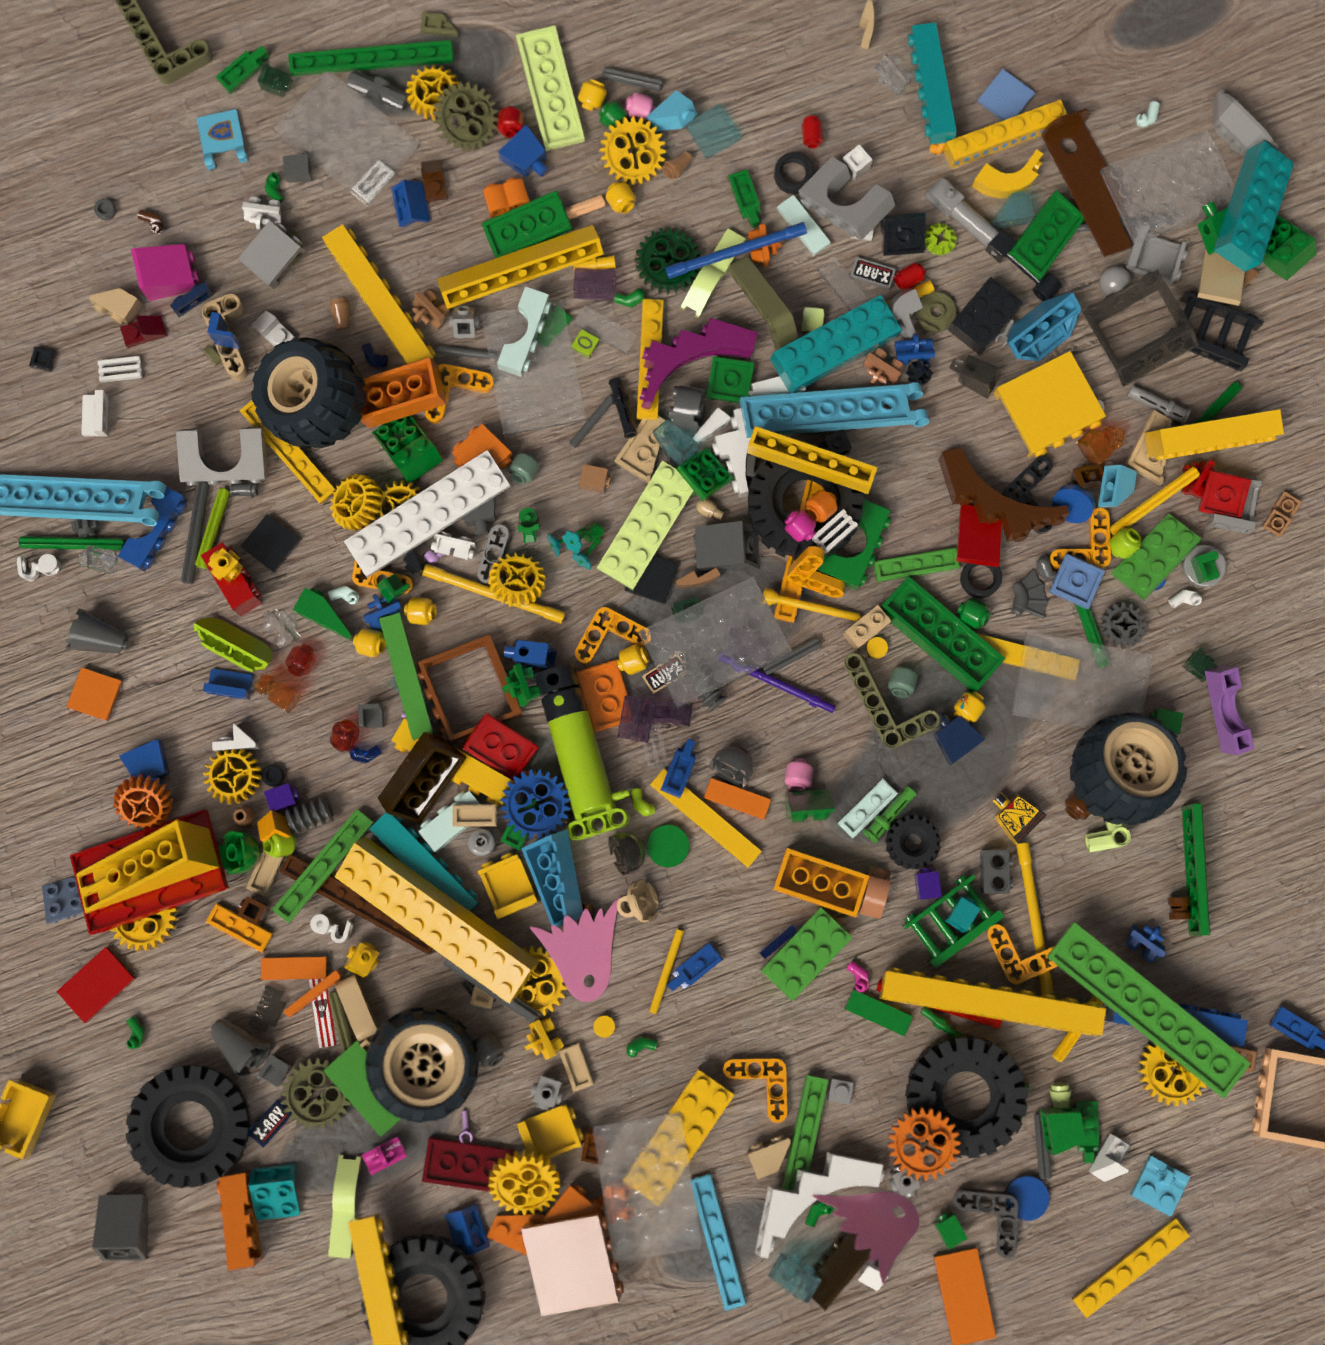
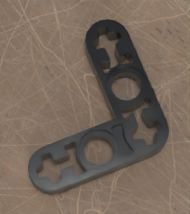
(1023, 497)
(1003, 1214)

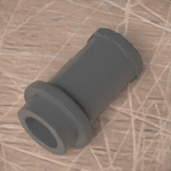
(246, 489)

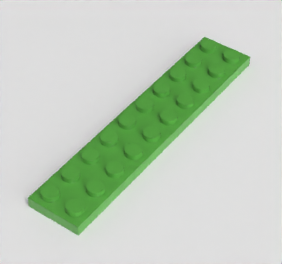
(1148, 1010)

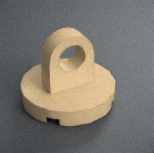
(641, 900)

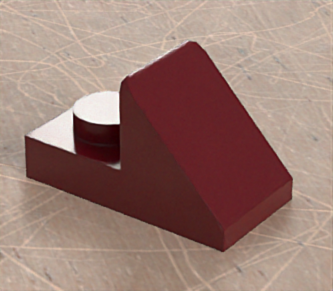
(143, 331)

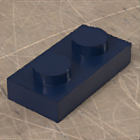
(197, 295)

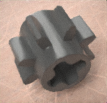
(85, 528)

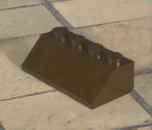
(421, 778)
(838, 1268)

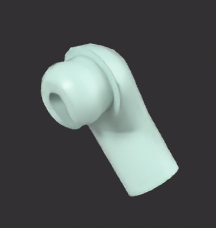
(1149, 117)
(345, 593)

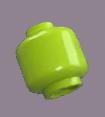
(1125, 543)
(280, 846)

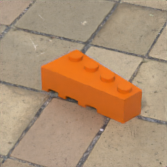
(239, 1221)

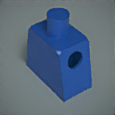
(524, 154)
(539, 654)
(147, 760)

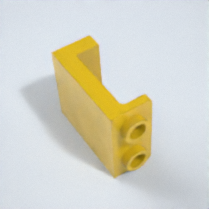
(507, 885)
(551, 1132)

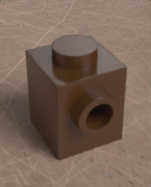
(253, 910)

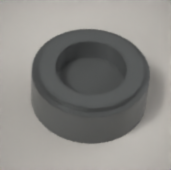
(105, 209)

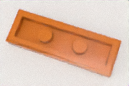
(737, 799)
(293, 968)
(312, 994)

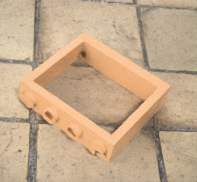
(1263, 1101)

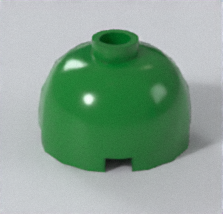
(239, 852)

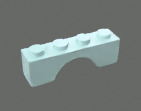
(515, 356)

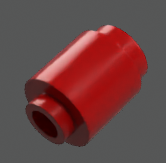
(812, 132)
(909, 276)

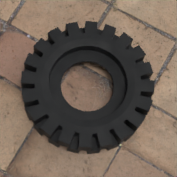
(768, 515)
(998, 1070)
(148, 1116)
(459, 1278)

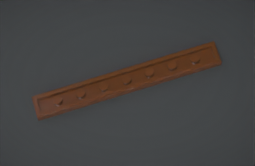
(347, 898)

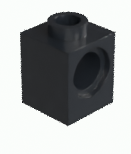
(837, 442)

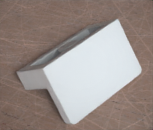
(95, 414)

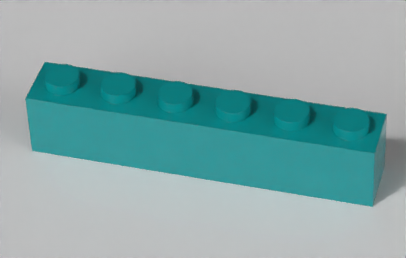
(932, 83)
(418, 857)

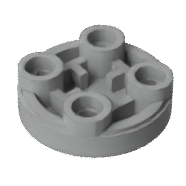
(1189, 571)

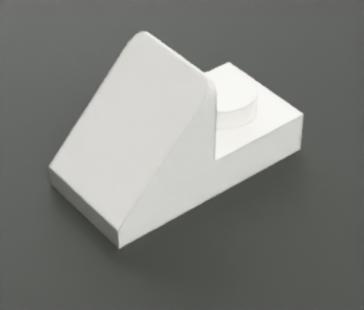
(271, 329)
(241, 741)
(1107, 1162)

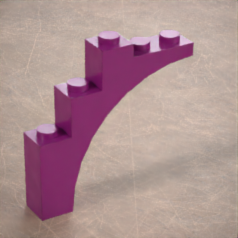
(714, 339)

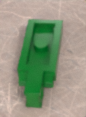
(242, 69)
(745, 196)
(515, 839)
(1091, 1135)

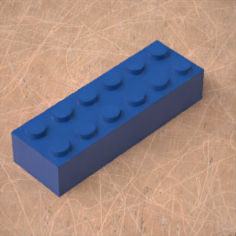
(1227, 1026)

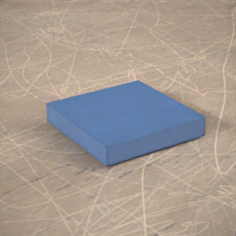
(1006, 96)
(1076, 581)

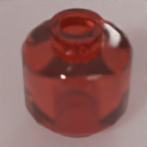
(300, 660)
(344, 735)

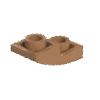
(1281, 514)

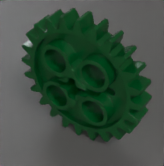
(674, 244)

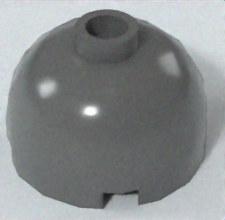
(733, 765)

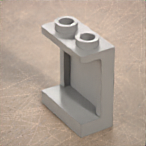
(271, 252)
(1157, 254)
(1245, 524)

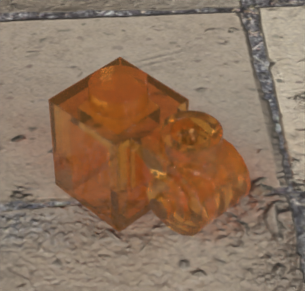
(1098, 445)
(278, 693)

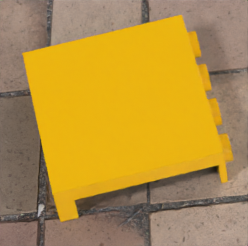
(1051, 404)

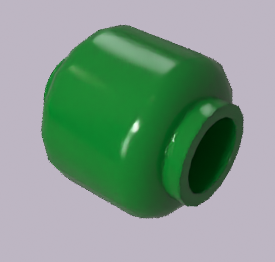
(612, 112)
(974, 613)

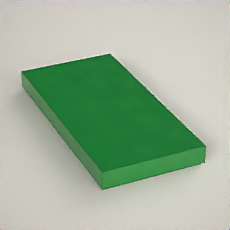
(527, 225)
(1046, 235)

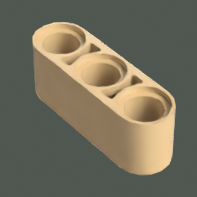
(356, 1007)

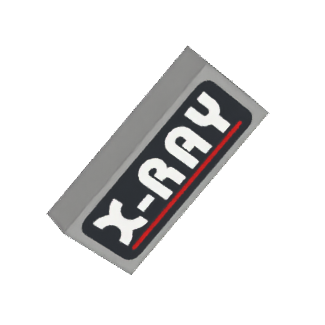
(872, 273)

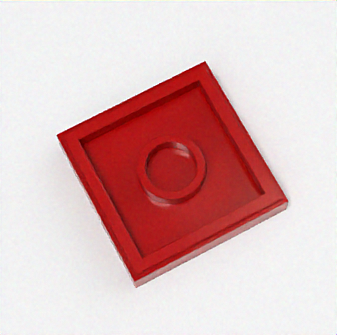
(1224, 494)

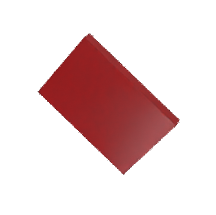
(977, 541)
(500, 746)
(95, 985)

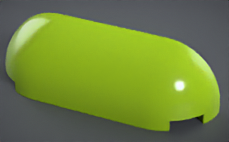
(233, 644)

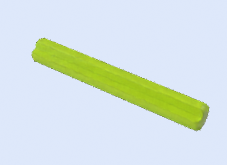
(213, 525)

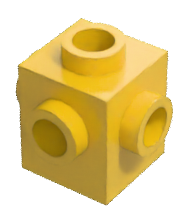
(230, 570)
(358, 965)

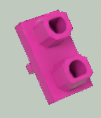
(384, 1155)

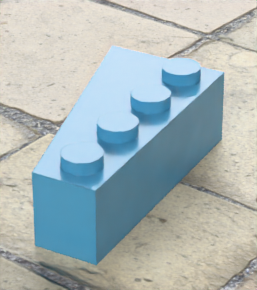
(555, 876)

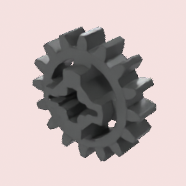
(1123, 634)

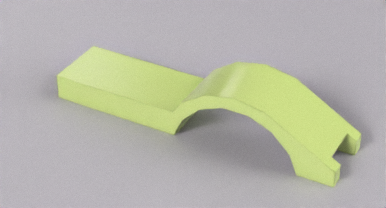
(710, 275)
(343, 1206)

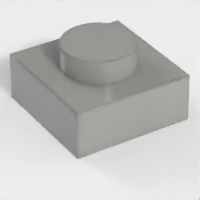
(840, 1091)

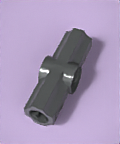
(378, 90)

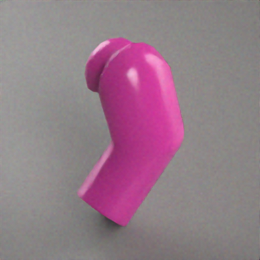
(861, 976)

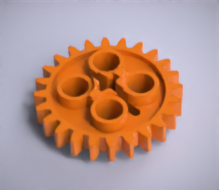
(914, 1161)

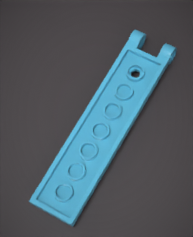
(833, 410)
(79, 498)

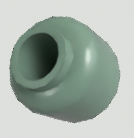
(523, 468)
(902, 681)

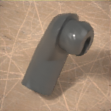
(1044, 568)

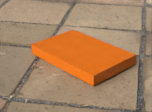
(603, 694)

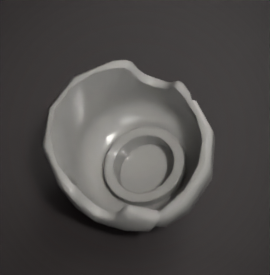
(1114, 280)

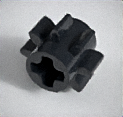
(919, 372)

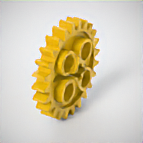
(613, 154)
(140, 935)
(541, 999)
(1156, 1060)
(524, 1182)

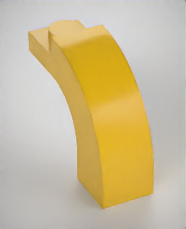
(1002, 185)

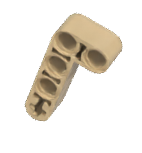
(221, 305)

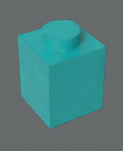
(963, 914)

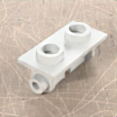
(446, 542)

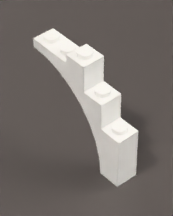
(735, 444)

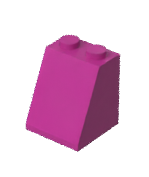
(164, 270)

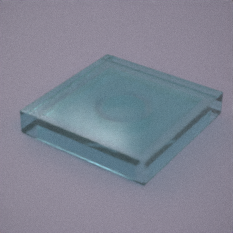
(713, 131)

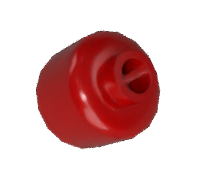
(510, 121)

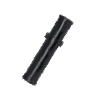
(621, 399)

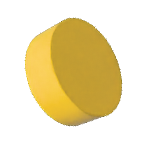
(876, 648)
(604, 1026)

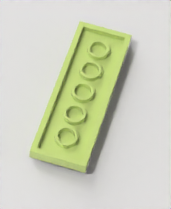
(550, 88)
(646, 526)

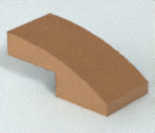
(692, 581)

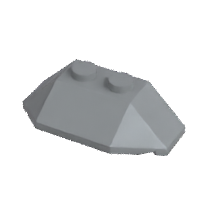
(1237, 124)

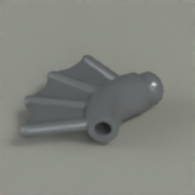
(1029, 596)

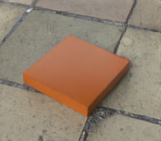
(94, 694)

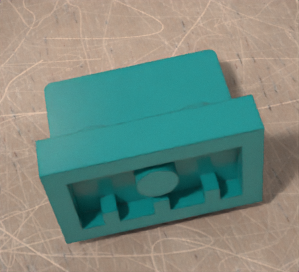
(274, 1192)

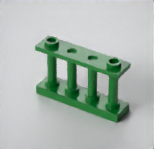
(954, 942)

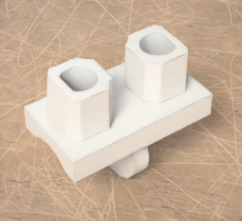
(261, 214)

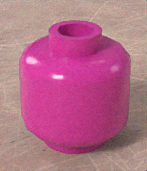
(800, 525)

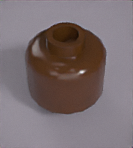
(1076, 808)

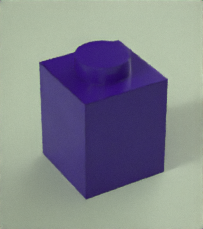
(282, 797)
(927, 884)

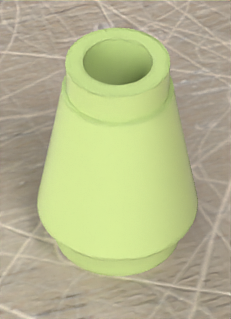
(1060, 1094)

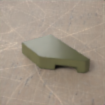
(437, 25)

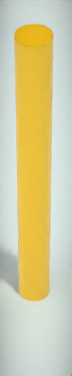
(666, 971)

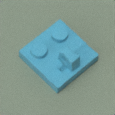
(1160, 1186)

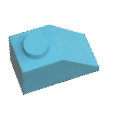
(672, 113)
(1116, 485)

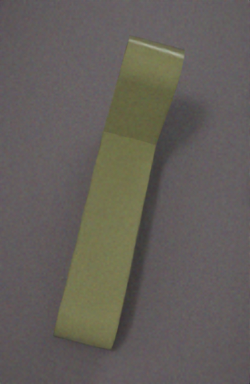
(151, 45)
(765, 301)
(883, 707)

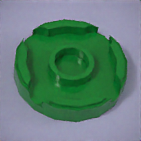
(668, 846)

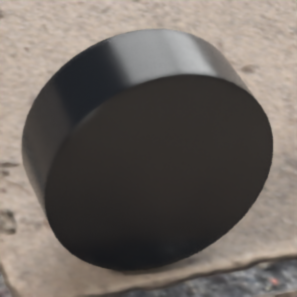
(272, 775)

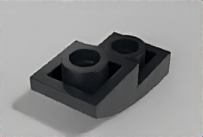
(413, 564)

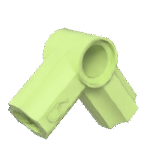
(1105, 839)

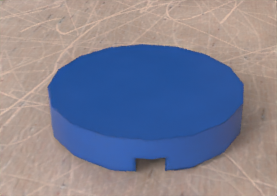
(1079, 503)
(1031, 1195)

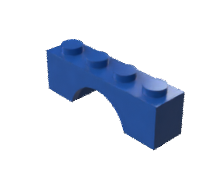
(141, 551)

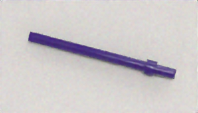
(814, 700)

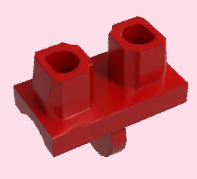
(1196, 486)

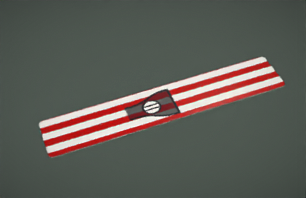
(323, 1017)

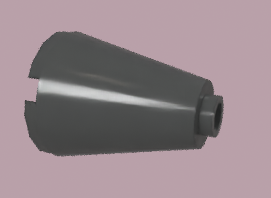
(95, 635)
(239, 1046)

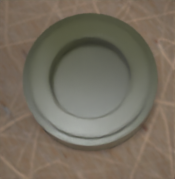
(212, 355)

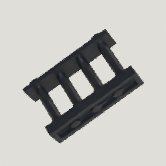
(1217, 351)

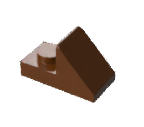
(433, 180)
(1088, 476)
(589, 1148)

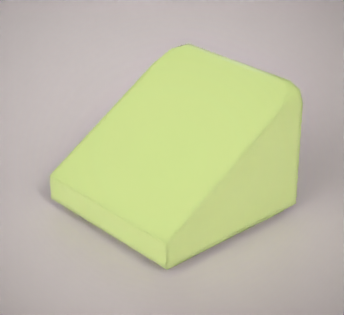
(812, 319)

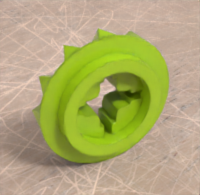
(945, 246)

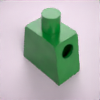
(1211, 225)
(1064, 1128)

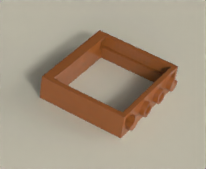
(431, 693)

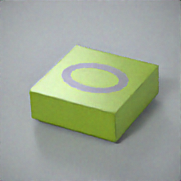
(585, 343)

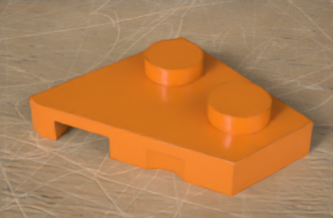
(507, 1229)

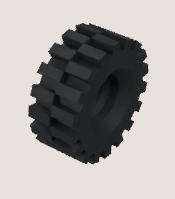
(929, 842)

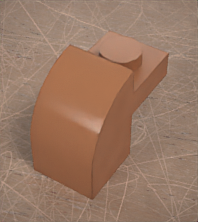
(875, 892)

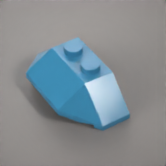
(1044, 327)

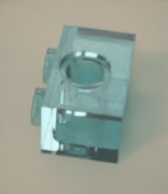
(795, 1277)

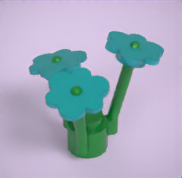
(590, 533)

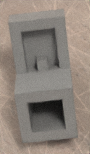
(901, 307)

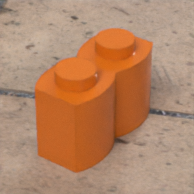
(505, 196)

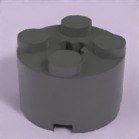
(688, 407)

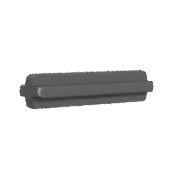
(632, 79)
(797, 653)
(1044, 1160)

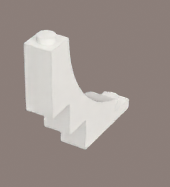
(785, 1206)

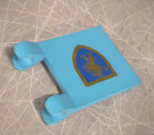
(220, 134)

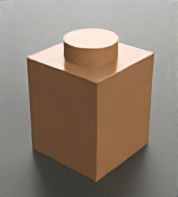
(594, 479)

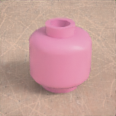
(639, 106)
(799, 775)

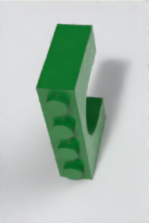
(852, 569)

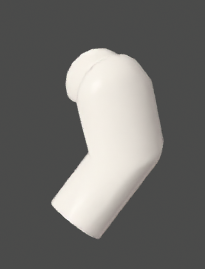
(1185, 596)

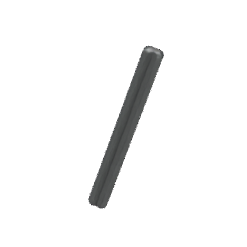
(195, 532)
(516, 1005)

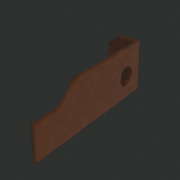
(1085, 181)

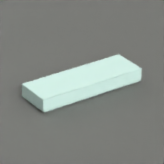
(793, 214)
(867, 808)

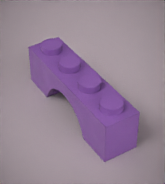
(1232, 733)

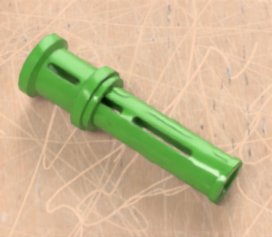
(884, 821)

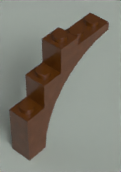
(990, 506)

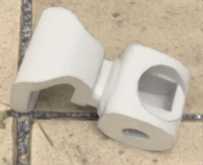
(46, 564)
(323, 925)

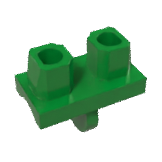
(528, 524)
(518, 686)

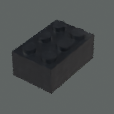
(985, 316)

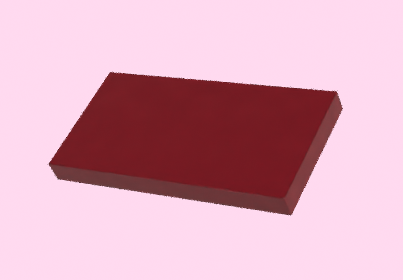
(461, 1163)

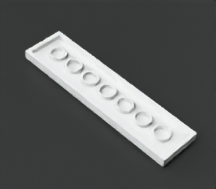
(427, 514)

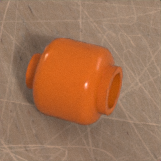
(821, 506)

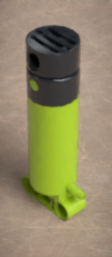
(578, 753)

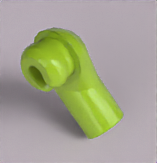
(640, 805)

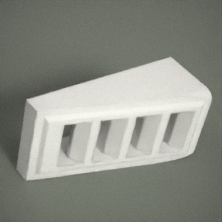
(714, 424)

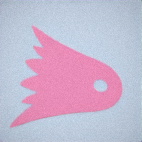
(582, 951)
(876, 1224)

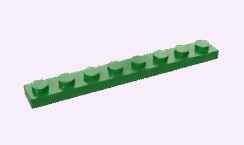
(371, 58)

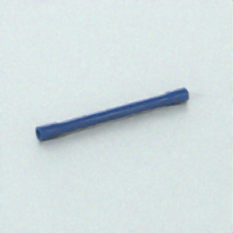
(787, 233)

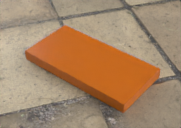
(964, 1296)

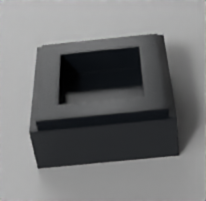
(42, 359)

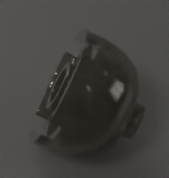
(628, 851)

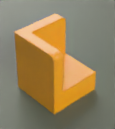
(271, 824)

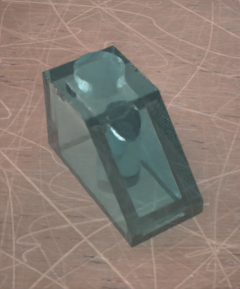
(1015, 211)
(675, 442)

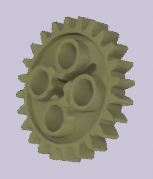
(470, 98)
(302, 1079)

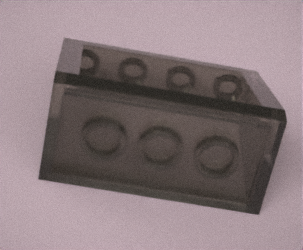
(1158, 351)

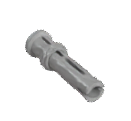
(1169, 409)

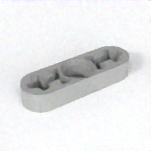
(492, 538)

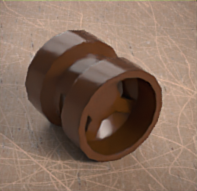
(1179, 913)

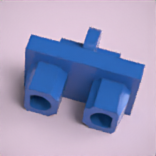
(914, 349)
(374, 615)
(1154, 948)

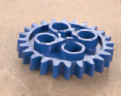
(542, 822)

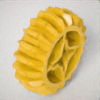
(439, 80)
(387, 496)
(360, 504)
(517, 573)
(214, 779)

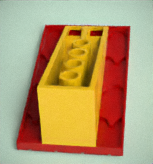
(148, 872)

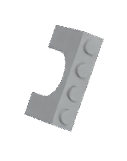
(854, 219)
(196, 468)

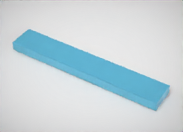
(717, 1242)

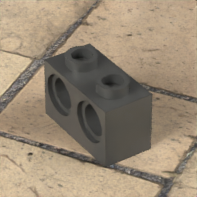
(989, 872)

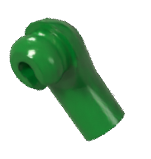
(272, 186)
(630, 300)
(137, 1035)
(640, 1043)
(816, 1210)

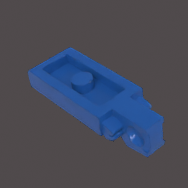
(679, 770)
(695, 967)
(1297, 1029)

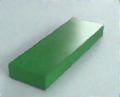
(878, 1012)

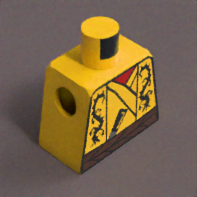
(1017, 816)

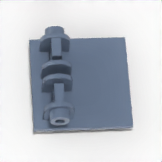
(61, 900)

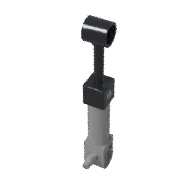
(997, 243)

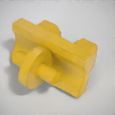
(539, 1040)

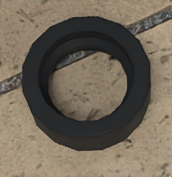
(792, 157)
(976, 593)

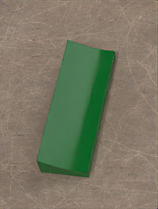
(941, 635)
(1195, 869)

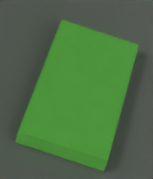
(349, 1076)

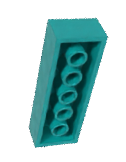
(1254, 206)
(835, 344)

